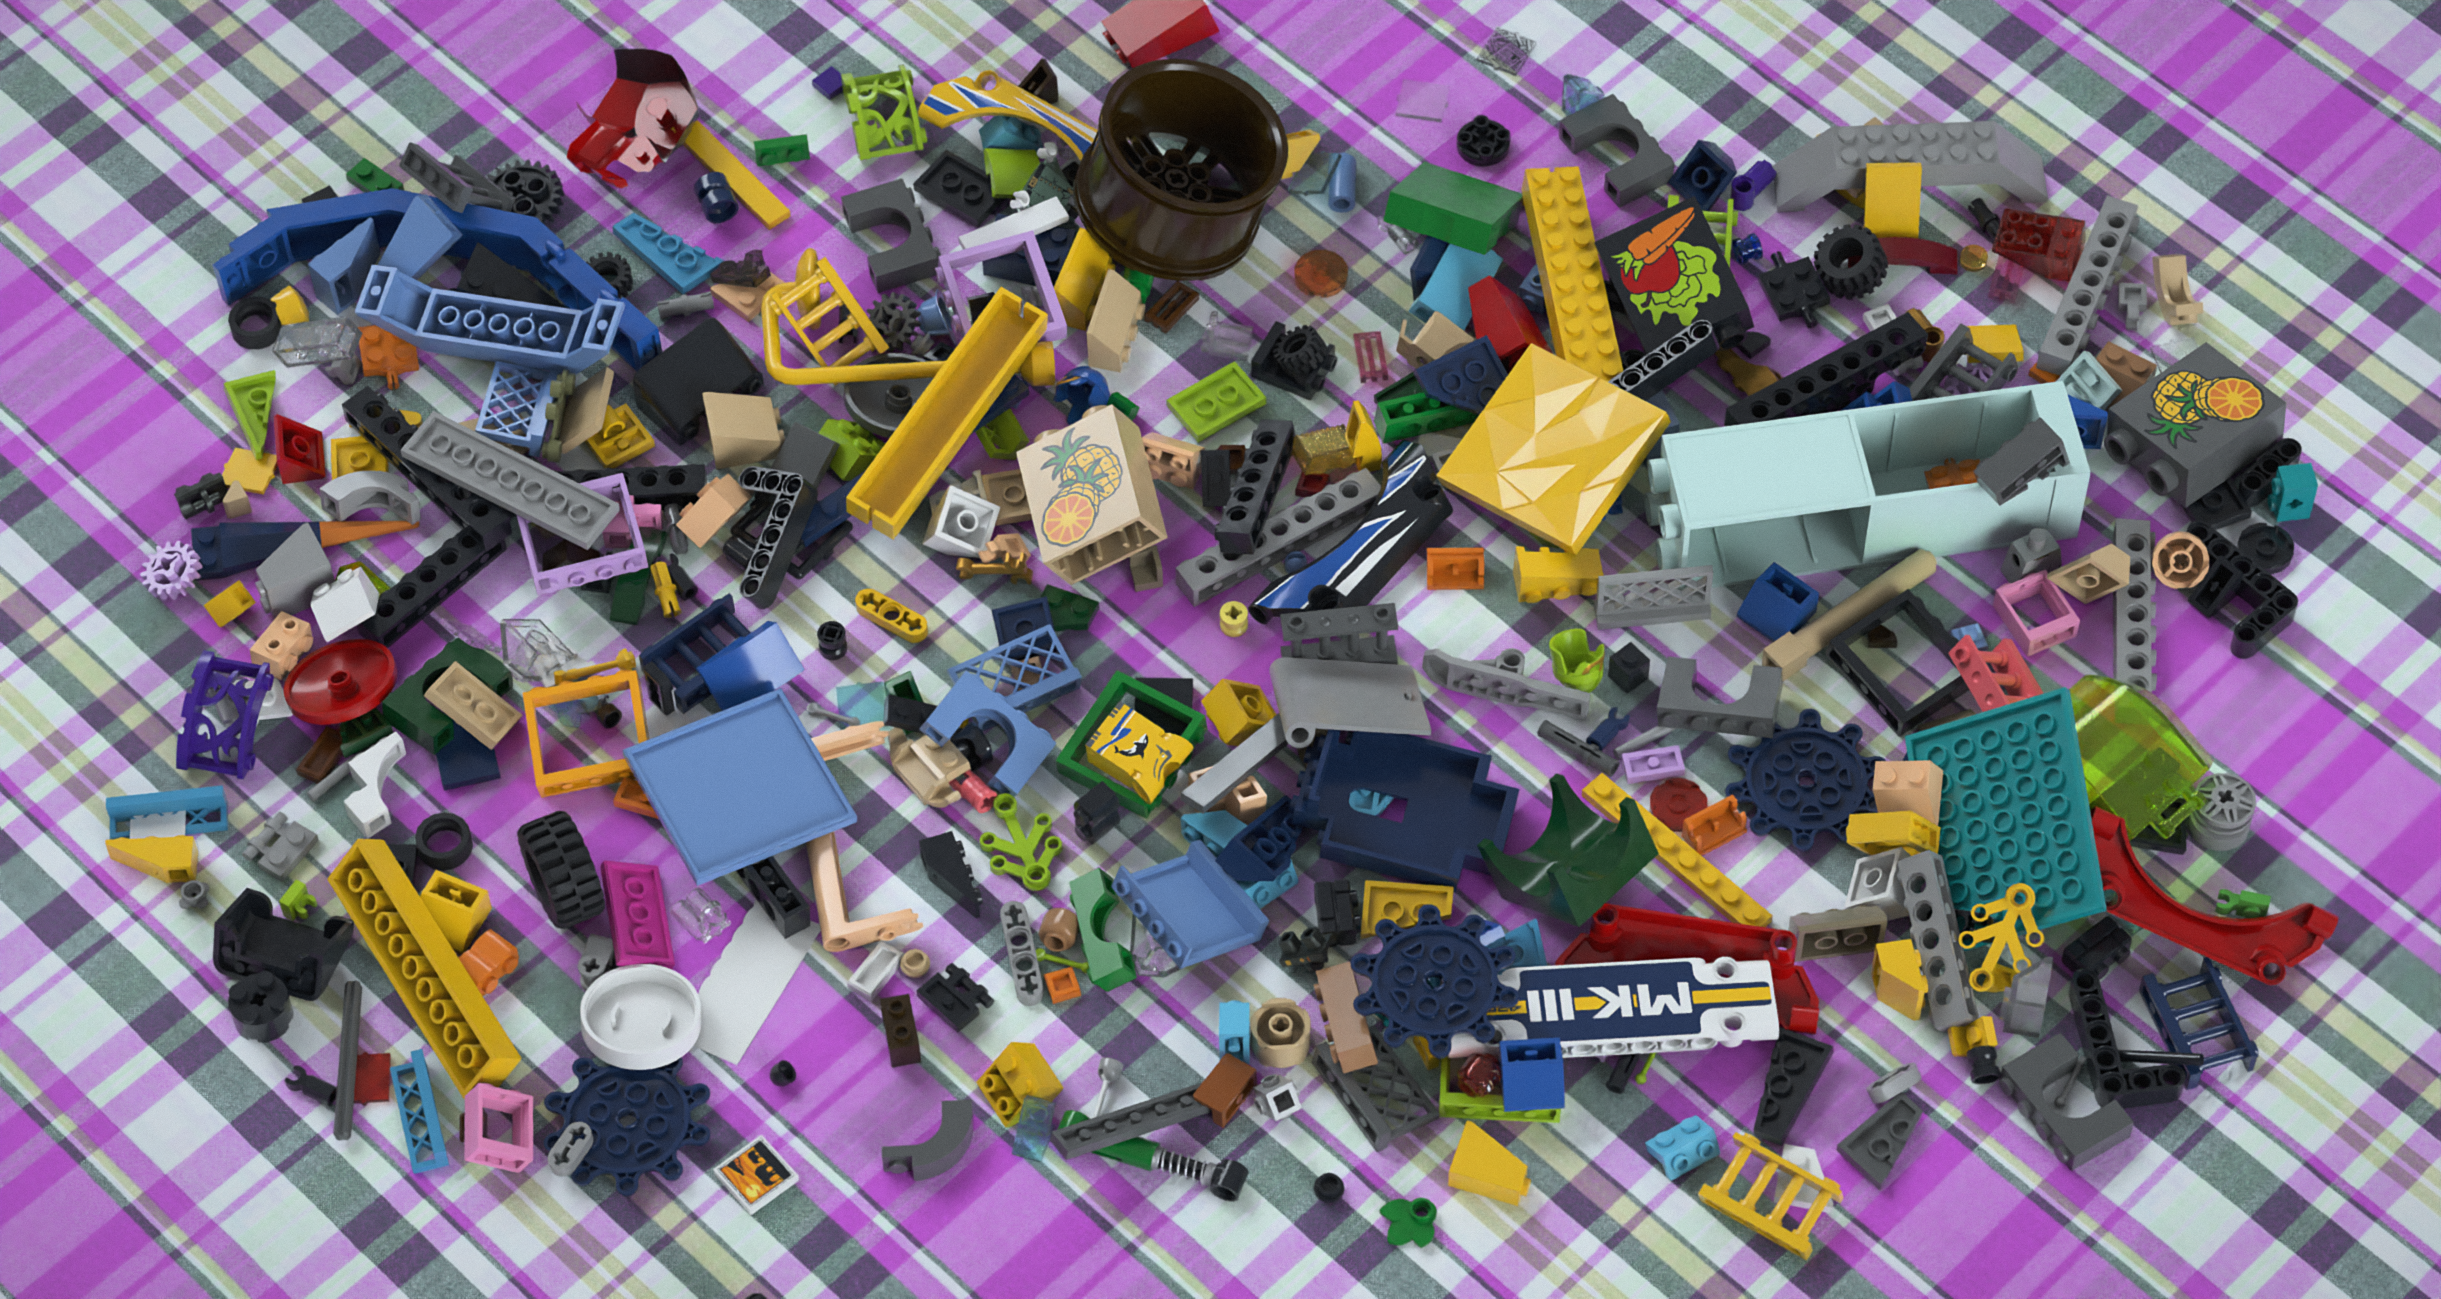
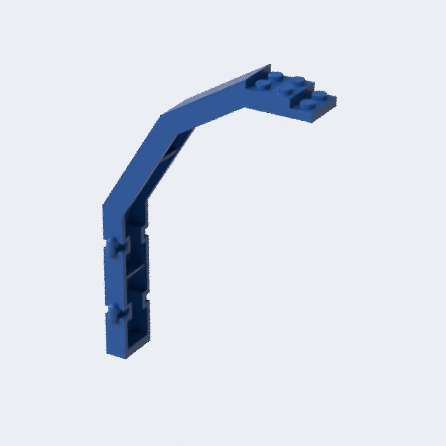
(520, 240)

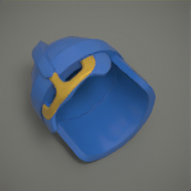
(1083, 389)

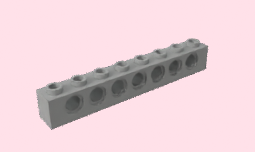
(2088, 284)
(2136, 536)
(1293, 537)

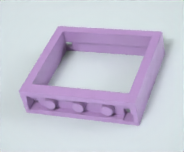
(1025, 241)
(597, 568)

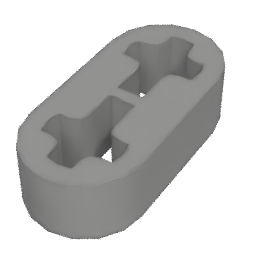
(1894, 1083)
(566, 1146)

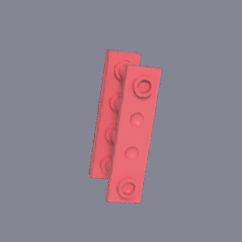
(1984, 685)

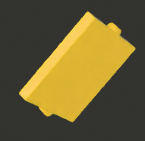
(251, 473)

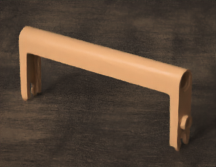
(836, 929)

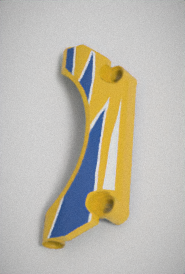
(967, 99)

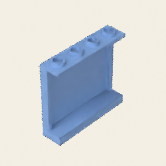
(1191, 906)

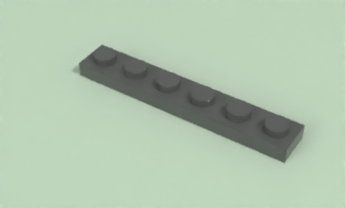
(1128, 1122)

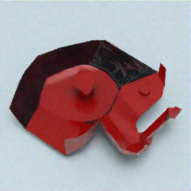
(637, 116)

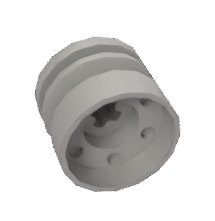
(2226, 815)

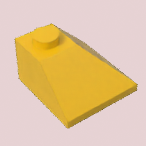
(1299, 149)

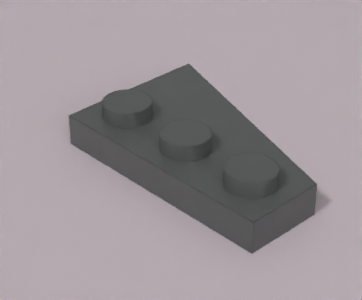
(1881, 1139)

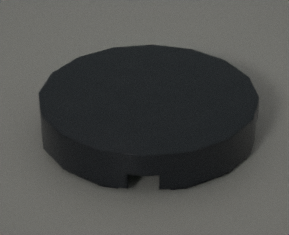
(2267, 546)

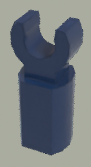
(1608, 729)

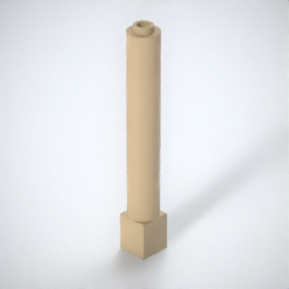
(1793, 650)

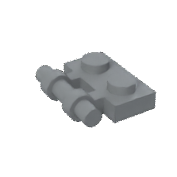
(286, 851)

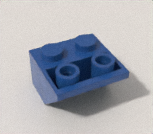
(1778, 603)
(1531, 1074)

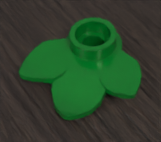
(1406, 1224)

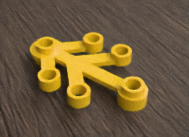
(2003, 932)

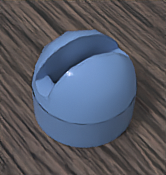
(1294, 561)

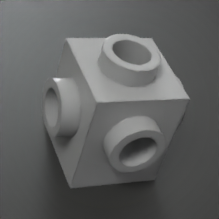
(1277, 1097)

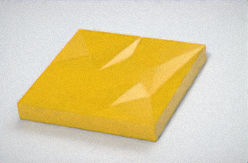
(1553, 449)

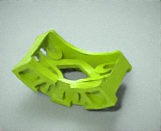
(869, 136)

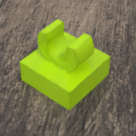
(294, 901)

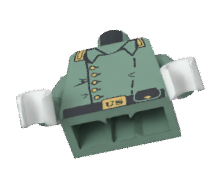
(1045, 183)

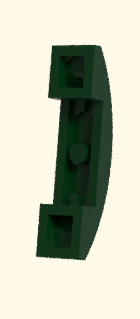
(631, 586)

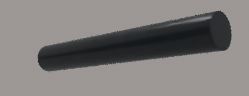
(2161, 1057)

